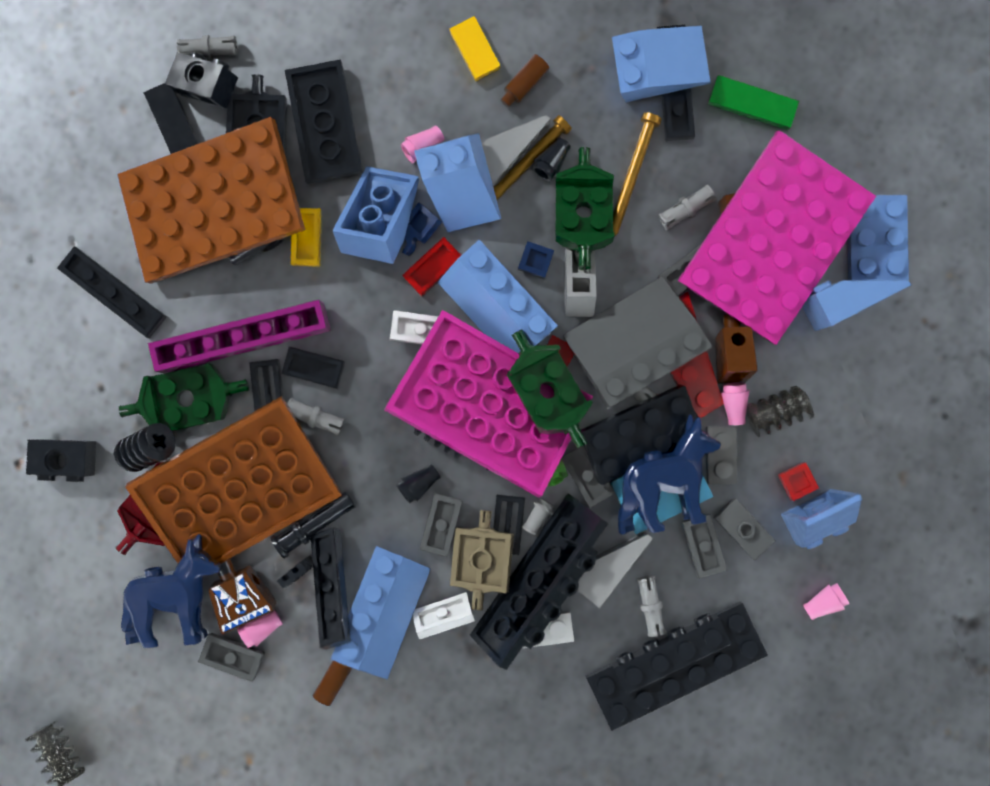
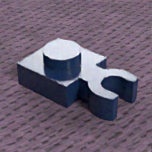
(420, 227)

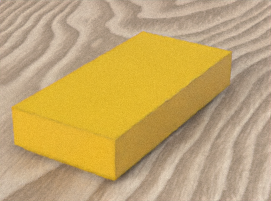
(474, 48)
(307, 244)

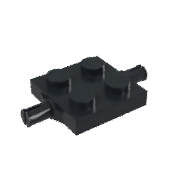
(256, 106)

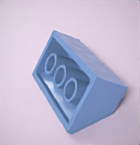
(495, 298)
(382, 613)

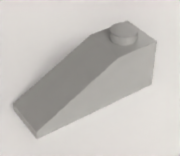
(509, 147)
(579, 286)
(611, 568)

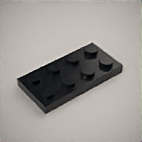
(323, 121)
(643, 428)

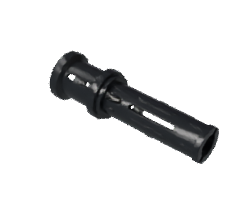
(300, 532)

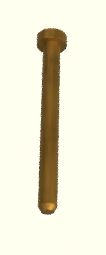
(650, 122)
(561, 126)

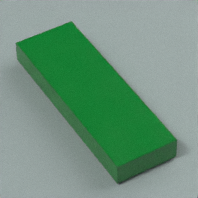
(753, 102)

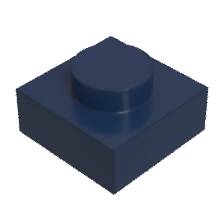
(535, 259)

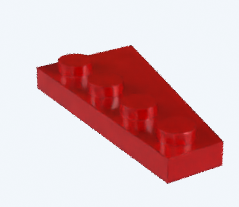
(698, 377)

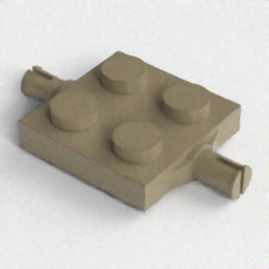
(481, 560)

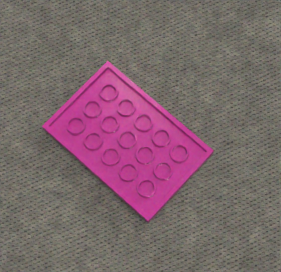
(776, 237)
(467, 402)

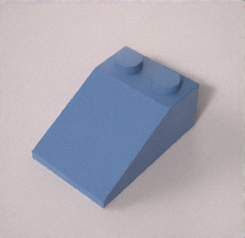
(660, 61)
(459, 182)
(377, 215)
(836, 302)
(822, 516)

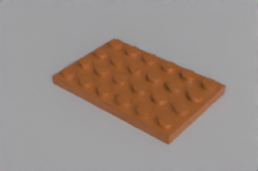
(211, 201)
(236, 485)

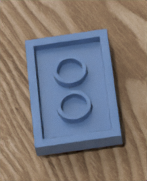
(880, 241)

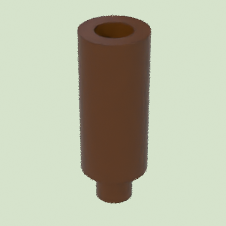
(524, 80)
(331, 683)

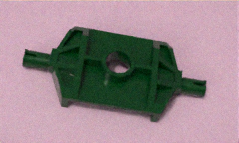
(589, 188)
(545, 366)
(161, 397)

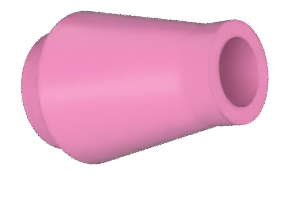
(421, 140)
(735, 401)
(826, 602)
(259, 629)

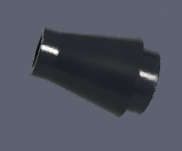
(551, 160)
(418, 483)

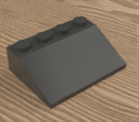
(636, 342)

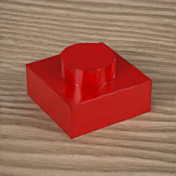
(798, 481)

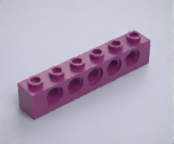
(239, 337)

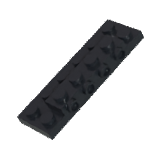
(541, 583)
(676, 665)

